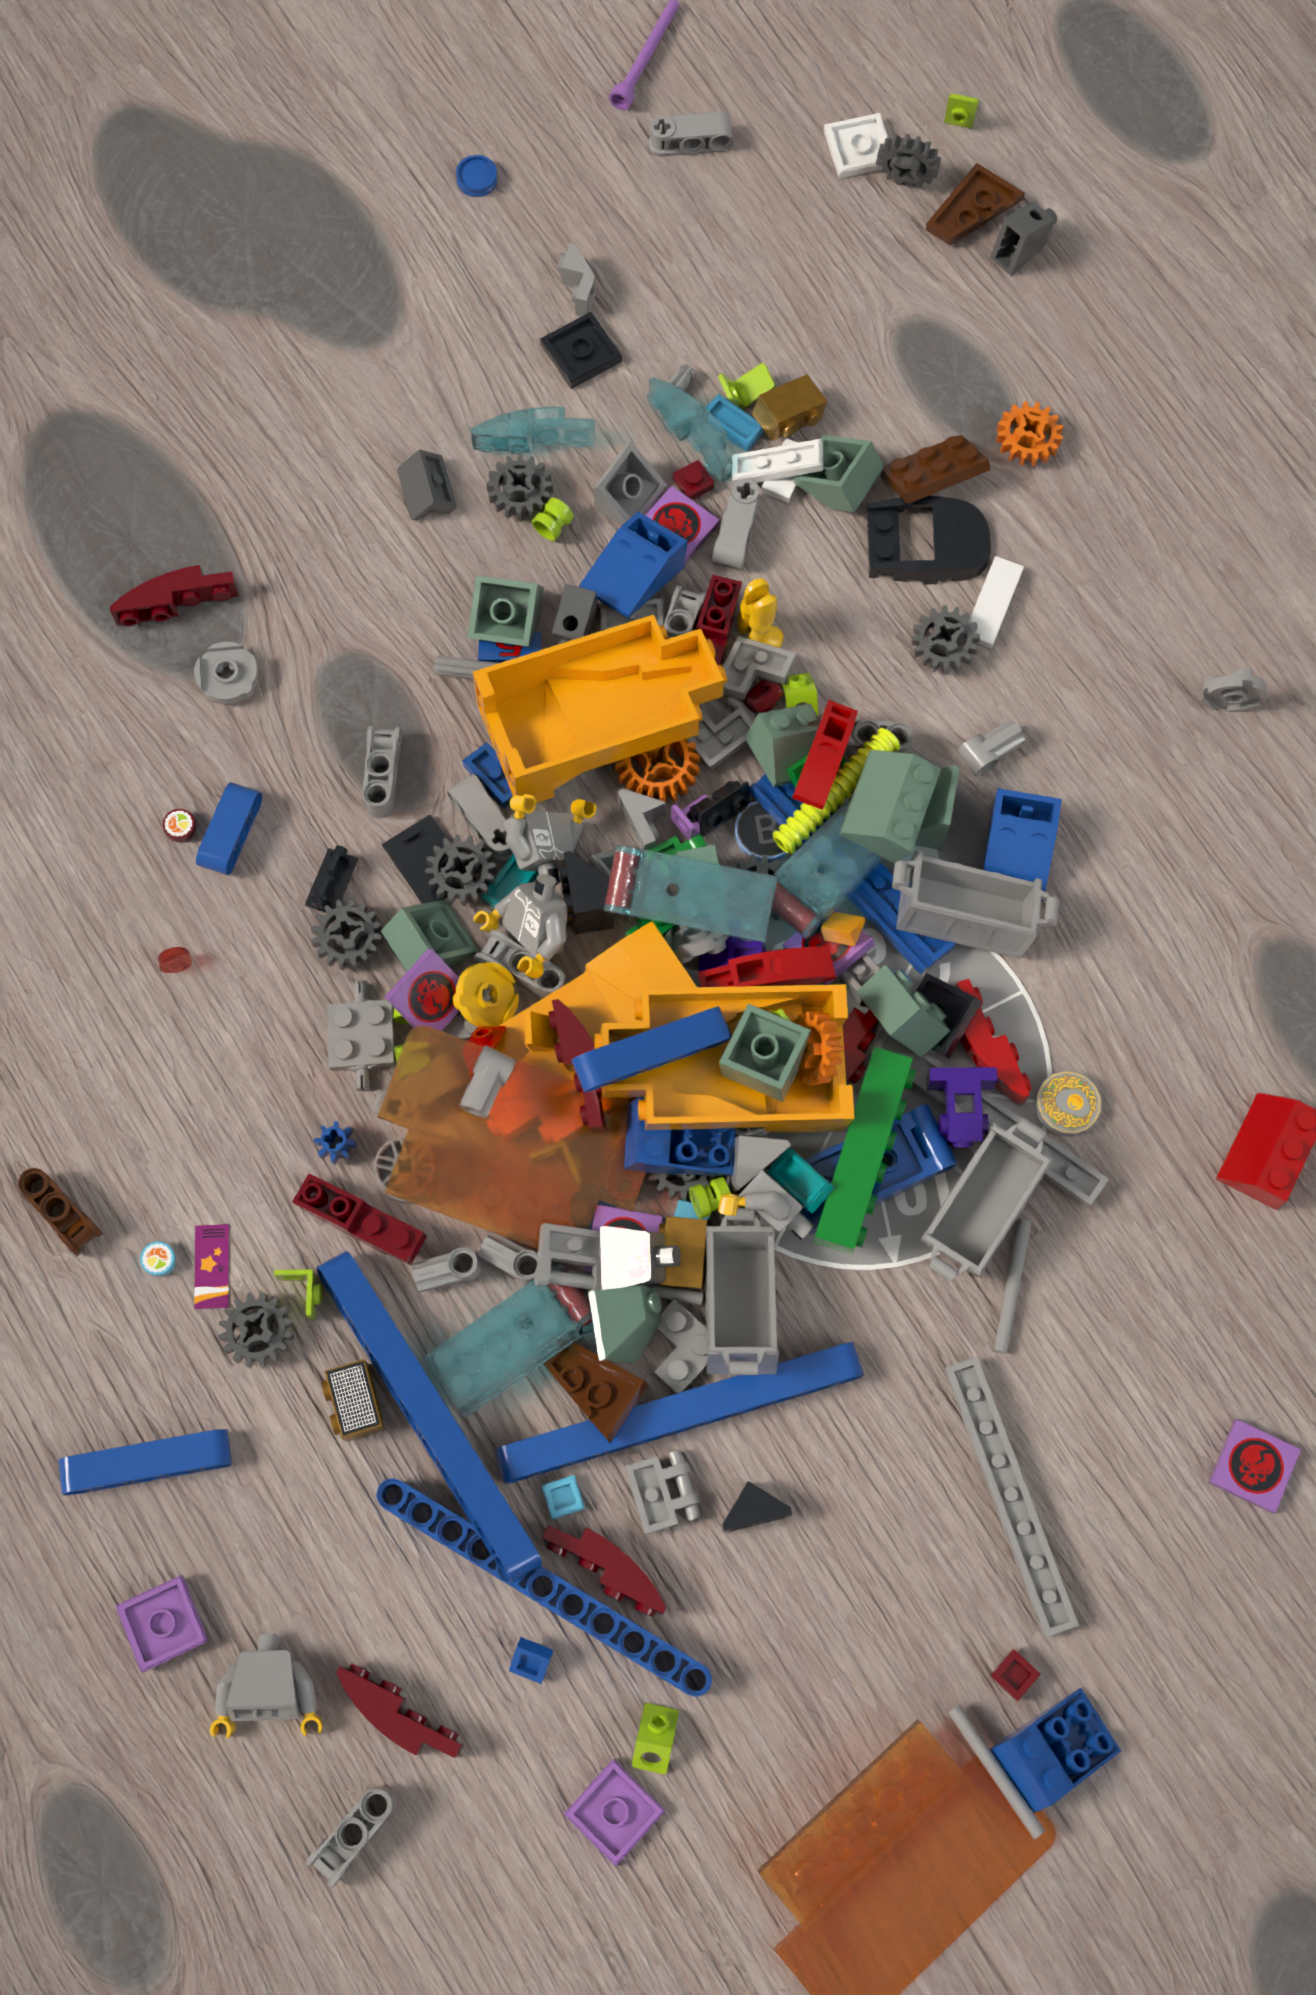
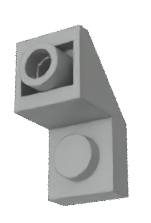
(577, 274)

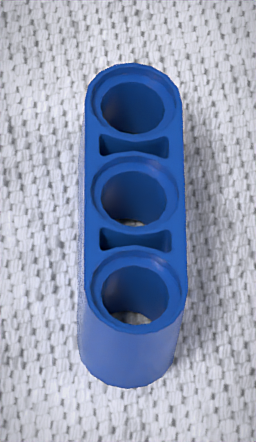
(229, 828)

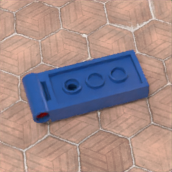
(915, 1158)

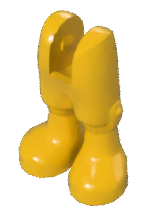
(758, 614)

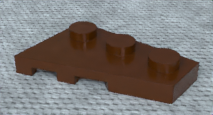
(972, 204)
(597, 1387)

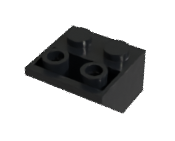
(585, 895)

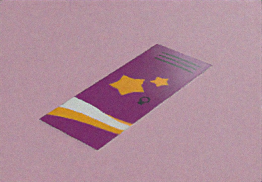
(211, 1266)

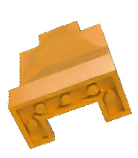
(595, 702)
(603, 993)
(692, 1090)

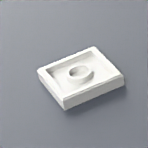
(855, 144)

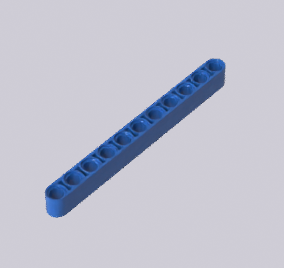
(680, 1413)
(429, 1417)
(554, 1601)

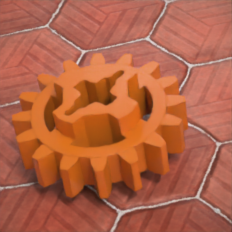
(1029, 433)
(821, 1049)

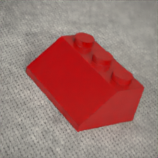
(1270, 1149)

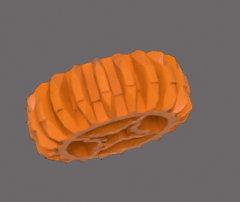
(677, 777)

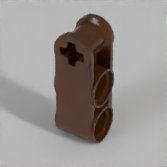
(73, 1225)

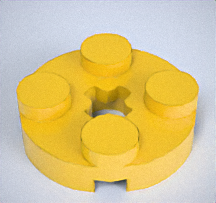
(470, 1000)

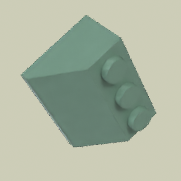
(890, 803)

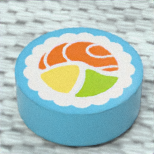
(158, 1259)

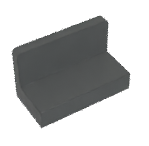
(426, 484)

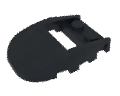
(959, 540)

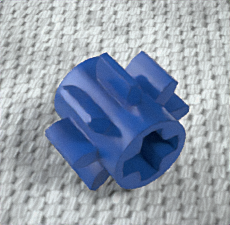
(328, 1136)

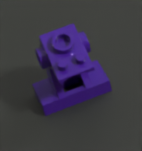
(962, 1128)

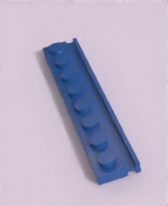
(872, 897)

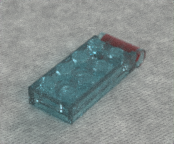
(804, 895)
(707, 899)
(498, 1348)

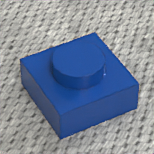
(531, 1660)

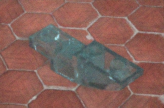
(693, 421)
(519, 430)

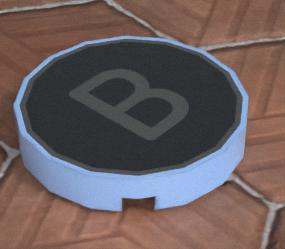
(755, 831)

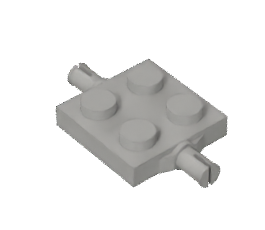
(361, 1035)

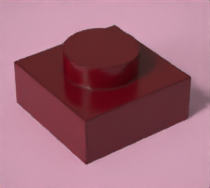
(693, 480)
(763, 696)
(1014, 1675)

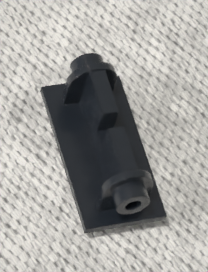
(729, 801)
(331, 879)

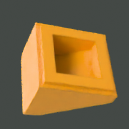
(842, 928)
(538, 1032)

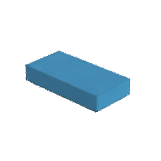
(740, 426)

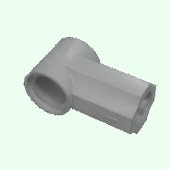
(984, 751)
(490, 1073)
(507, 1256)
(442, 1270)

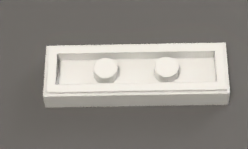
(778, 461)
(995, 599)

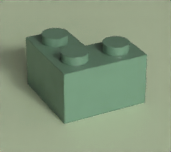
(902, 1012)

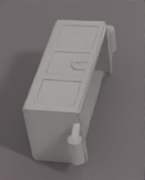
(970, 905)
(986, 1200)
(741, 1297)

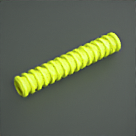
(844, 783)

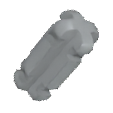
(682, 377)

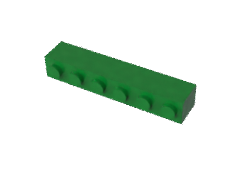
(863, 1151)

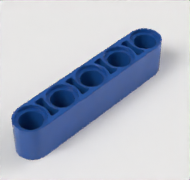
(651, 1049)
(144, 1462)

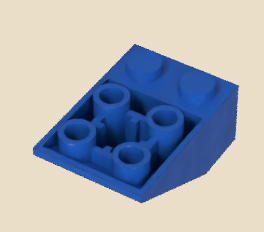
(636, 564)
(1022, 835)
(677, 1150)
(1056, 1750)

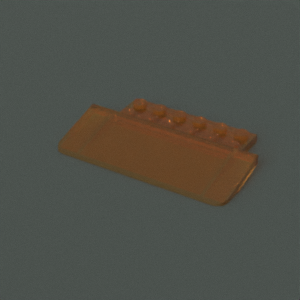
(515, 1166)
(897, 1868)

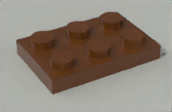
(934, 468)

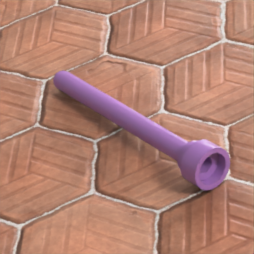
(623, 93)

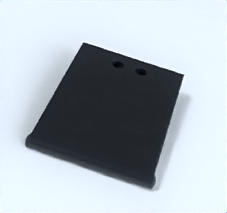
(412, 856)

